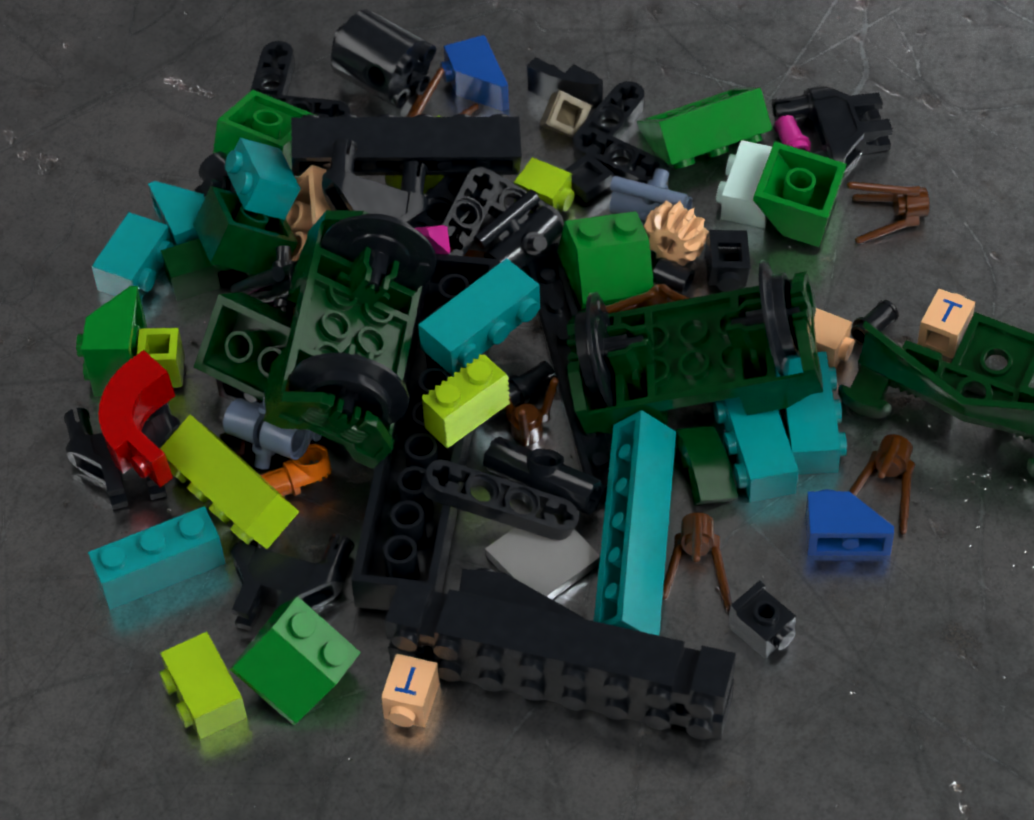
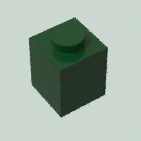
(189, 270)

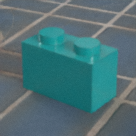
(262, 178)
(132, 256)

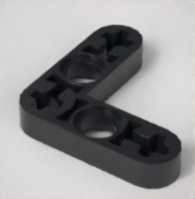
(283, 74)
(608, 138)
(488, 202)

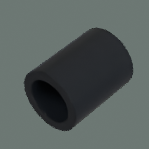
(673, 275)

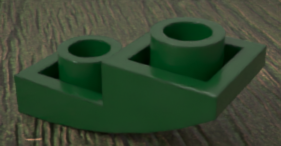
(707, 463)

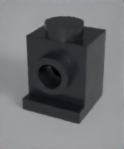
(727, 266)
(762, 620)

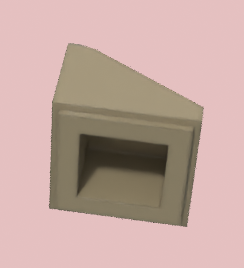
(564, 114)

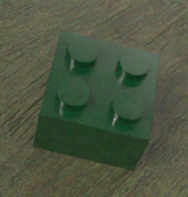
(239, 236)

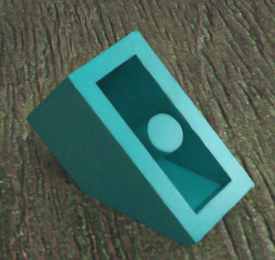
(177, 209)

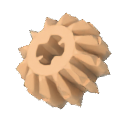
(675, 233)

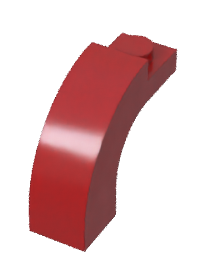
(124, 407)

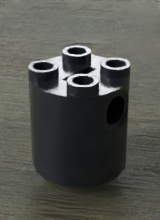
(382, 57)

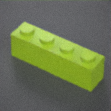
(228, 482)

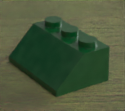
(243, 342)

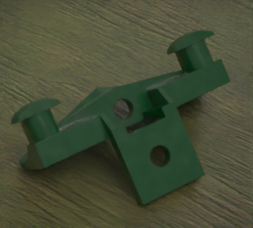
(924, 374)

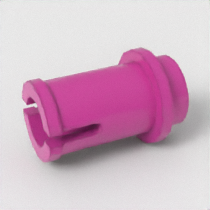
(791, 134)

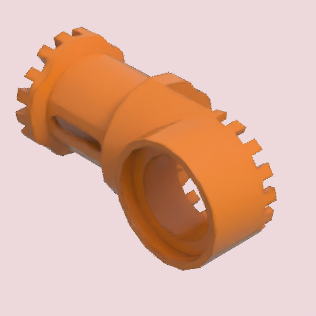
(295, 474)

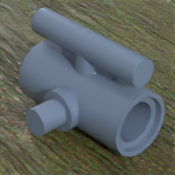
(643, 197)
(246, 422)

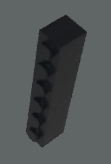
(387, 142)

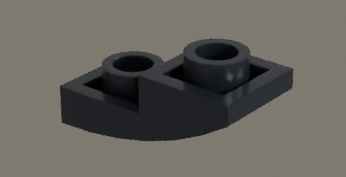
(577, 82)

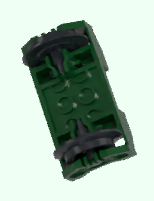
(351, 331)
(695, 352)

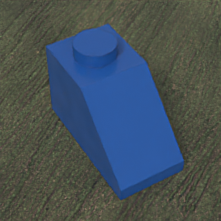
(475, 73)
(845, 526)

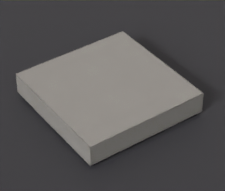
(543, 562)

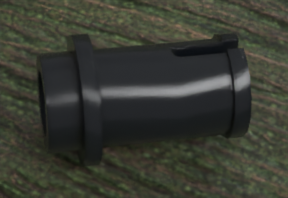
(880, 317)

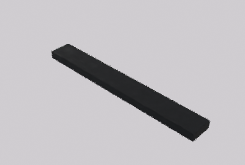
(555, 312)

